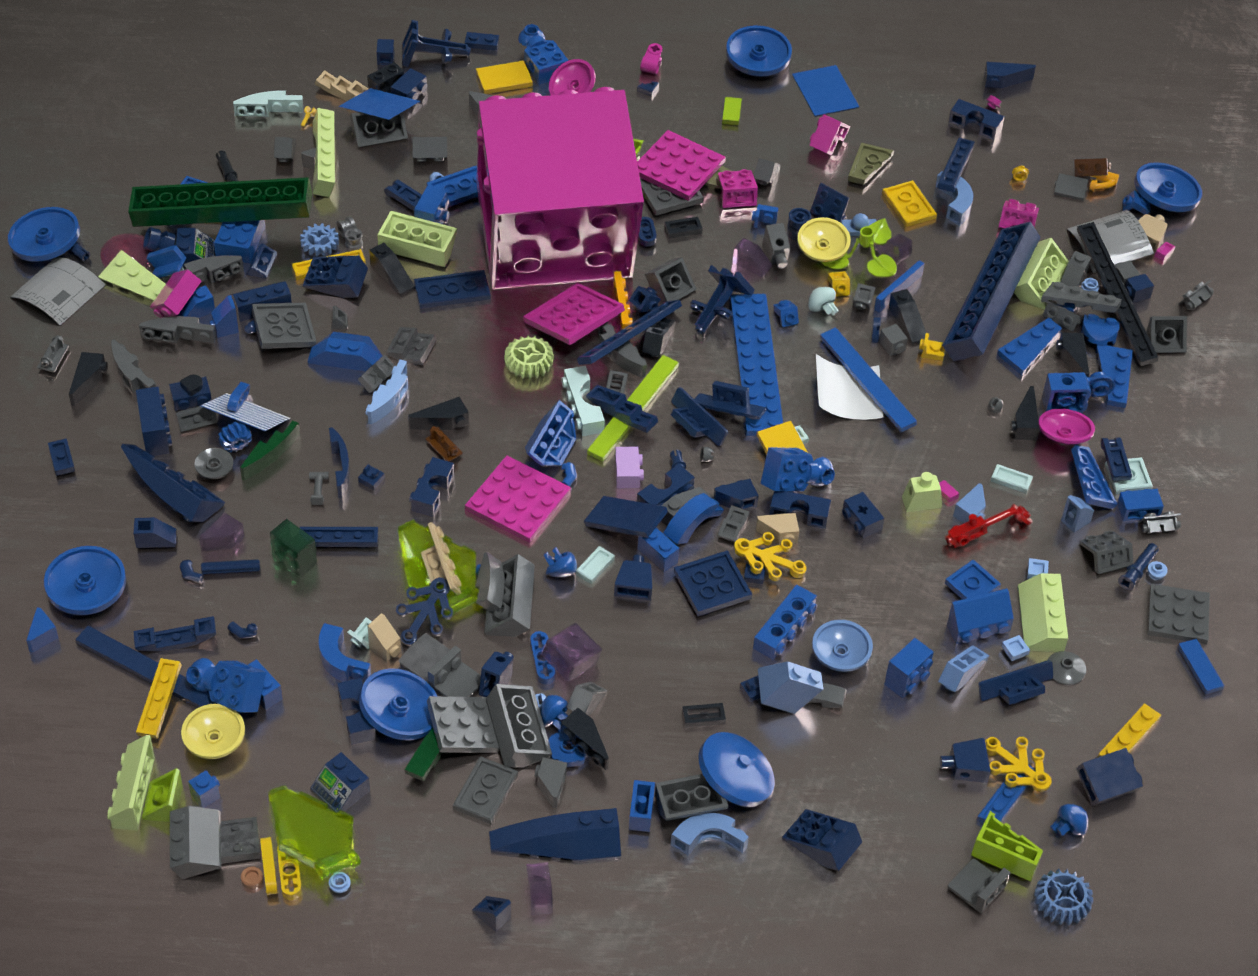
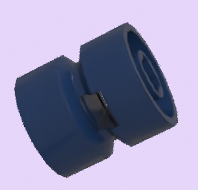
(796, 219)
(156, 240)

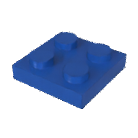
(972, 581)

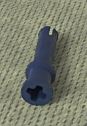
(1135, 571)

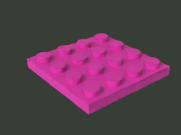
(679, 165)
(573, 313)
(518, 499)

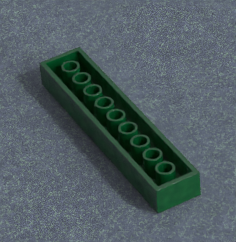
(220, 202)

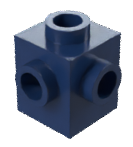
(644, 299)

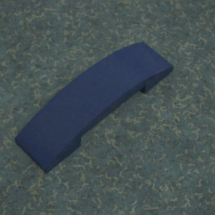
(343, 476)
(175, 638)

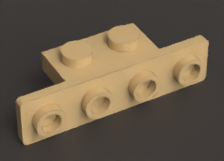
(438, 561)

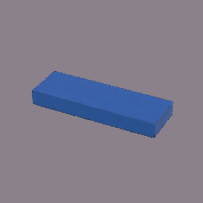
(1201, 666)

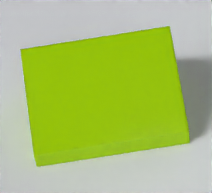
(163, 796)

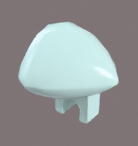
(822, 299)

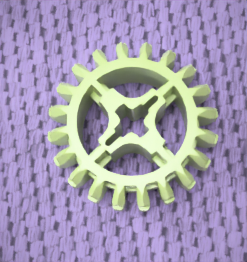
(528, 357)

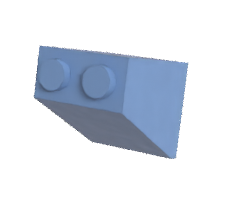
(788, 686)

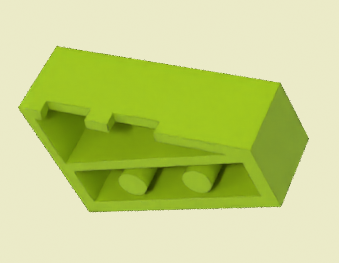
(1006, 849)

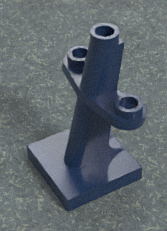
(415, 43)
(727, 285)

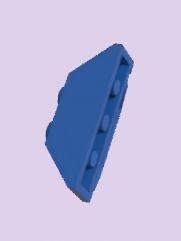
(345, 352)
(553, 436)

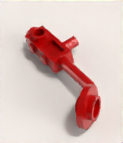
(976, 526)

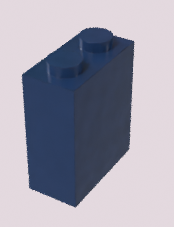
(1109, 776)

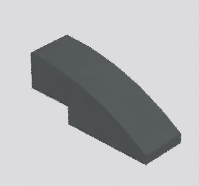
(490, 583)

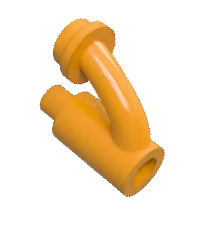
(1108, 181)

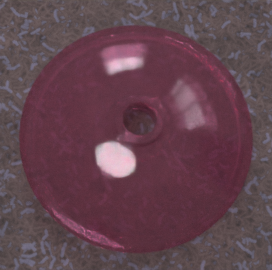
(129, 243)

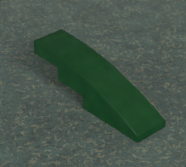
(267, 453)
(424, 758)

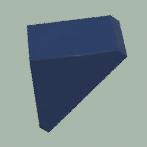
(493, 911)

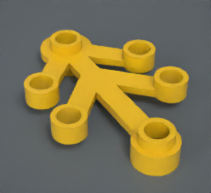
(767, 556)
(1019, 765)

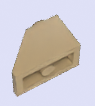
(780, 525)
(383, 638)

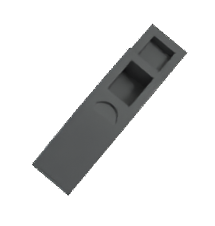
(215, 267)
(172, 328)
(625, 355)
(128, 368)

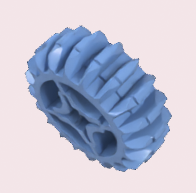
(1063, 885)

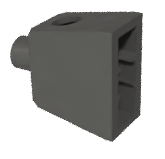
(776, 244)

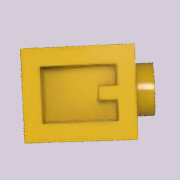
(840, 283)
(931, 349)

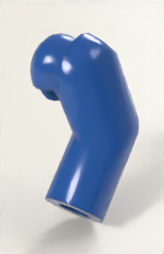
(571, 474)

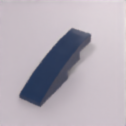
(623, 410)

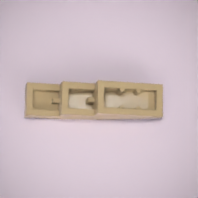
(339, 86)

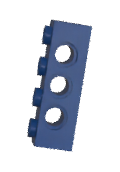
(784, 622)

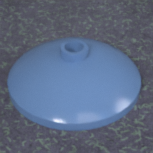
(844, 638)

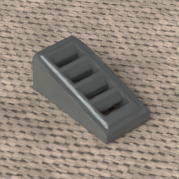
(619, 377)

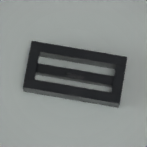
(682, 228)
(704, 717)

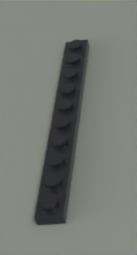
(1114, 286)

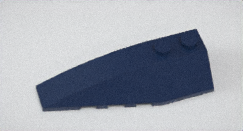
(182, 495)
(573, 836)

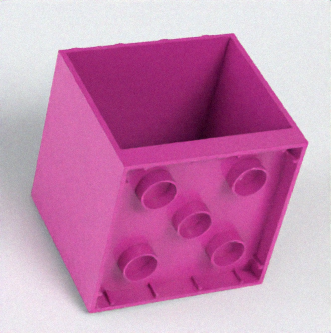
(558, 188)

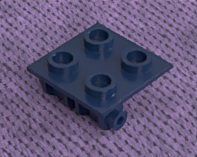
(829, 203)

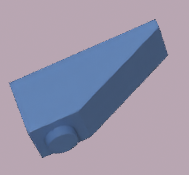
(962, 668)

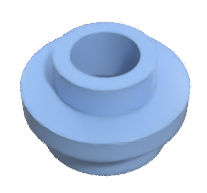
(1090, 285)
(1154, 573)
(339, 877)

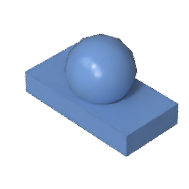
(859, 220)

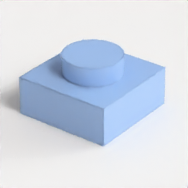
(1036, 567)
(1015, 648)

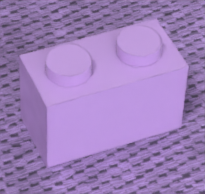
(628, 467)

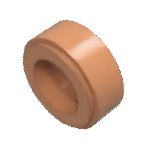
(251, 877)

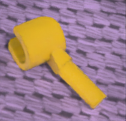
(308, 114)

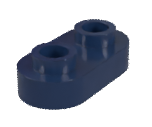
(647, 232)

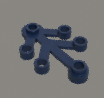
(426, 608)

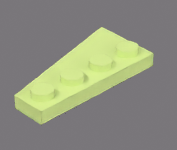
(132, 276)

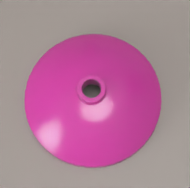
(572, 75)
(1066, 426)

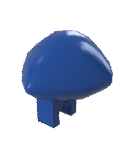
(563, 564)
(553, 710)
(1071, 819)

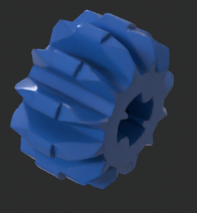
(235, 436)

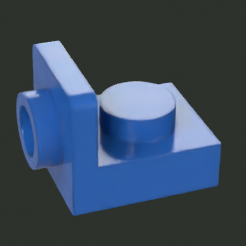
(765, 214)

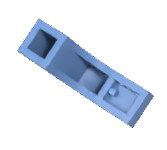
(960, 208)
(706, 827)

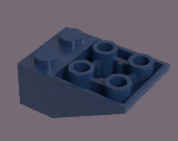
(336, 275)
(824, 838)

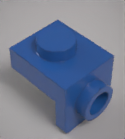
(1136, 201)
(788, 313)

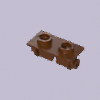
(1091, 167)
(443, 444)

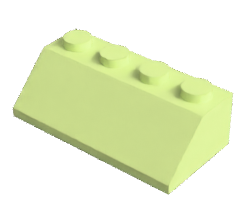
(418, 238)
(1043, 268)
(1043, 613)
(132, 785)

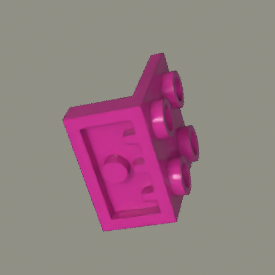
(738, 188)
(1016, 213)

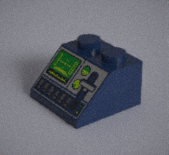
(194, 244)
(340, 783)

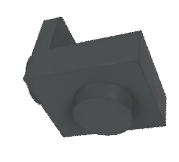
(863, 296)

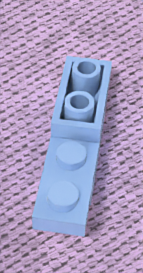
(388, 396)

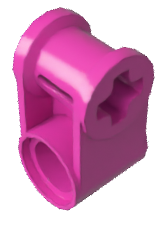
(652, 59)

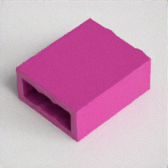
(175, 294)

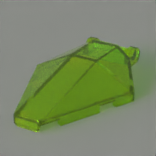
(416, 539)
(312, 831)

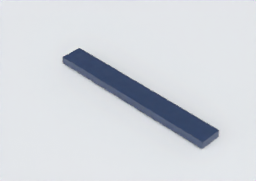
(629, 332)
(137, 664)

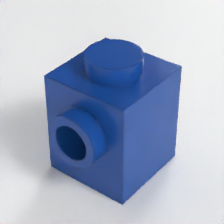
(204, 789)

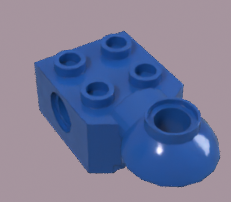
(541, 55)
(1074, 389)
(794, 469)
(228, 683)

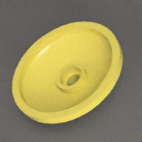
(825, 233)
(209, 723)

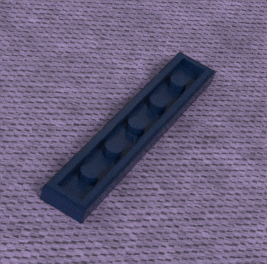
(956, 165)

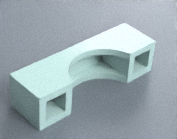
(588, 417)

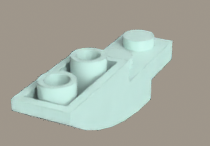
(265, 102)

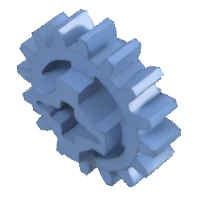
(319, 239)

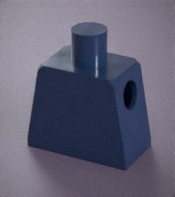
(634, 579)
(497, 666)
(968, 761)

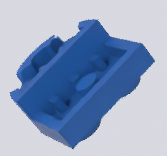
(1100, 330)

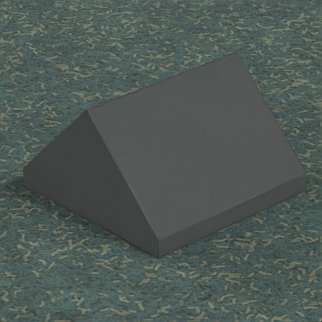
(1168, 333)

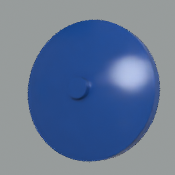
(758, 50)
(1168, 187)
(44, 234)
(84, 580)
(397, 703)
(736, 769)

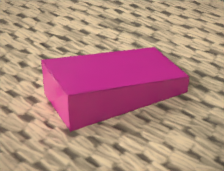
(1164, 251)
(948, 491)

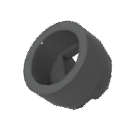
(998, 407)
(705, 454)

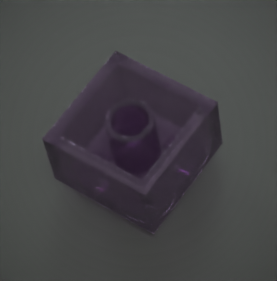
(571, 652)

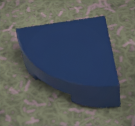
(649, 88)
(875, 330)

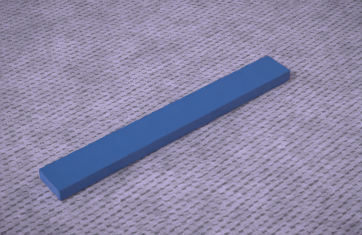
(868, 380)

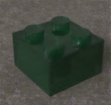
(293, 548)

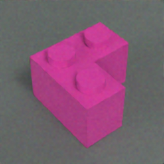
(828, 134)

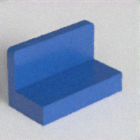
(166, 261)

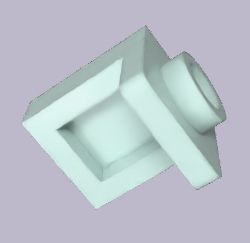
(360, 636)

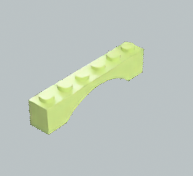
(325, 152)

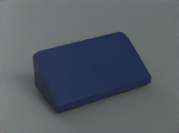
(262, 262)

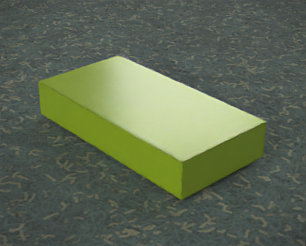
(731, 111)

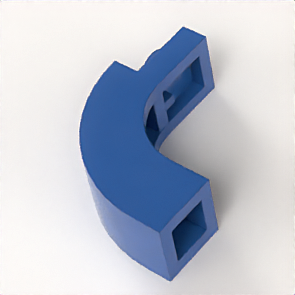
(690, 516)
(334, 661)

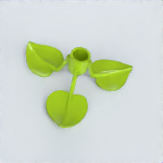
(874, 233)

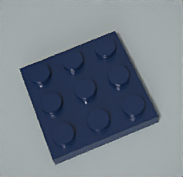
(712, 583)

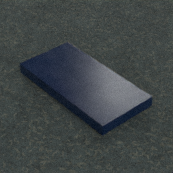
(452, 289)
(625, 516)

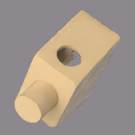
(1154, 229)

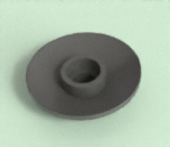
(213, 463)
(1067, 674)

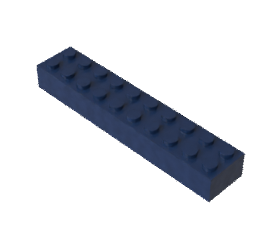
(991, 292)

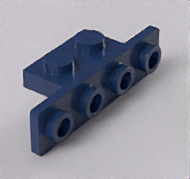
(730, 399)
(696, 418)
(1018, 684)

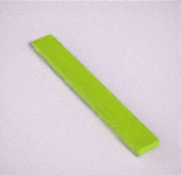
(643, 396)

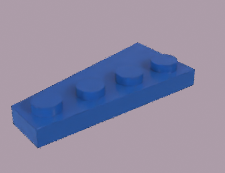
(1027, 347)
(1116, 364)
(1091, 478)

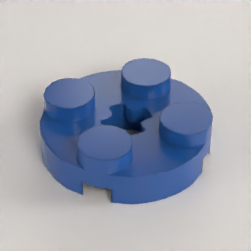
(572, 757)

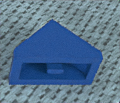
(41, 631)

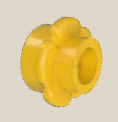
(1020, 176)

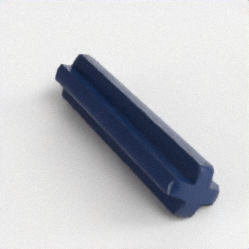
(230, 566)

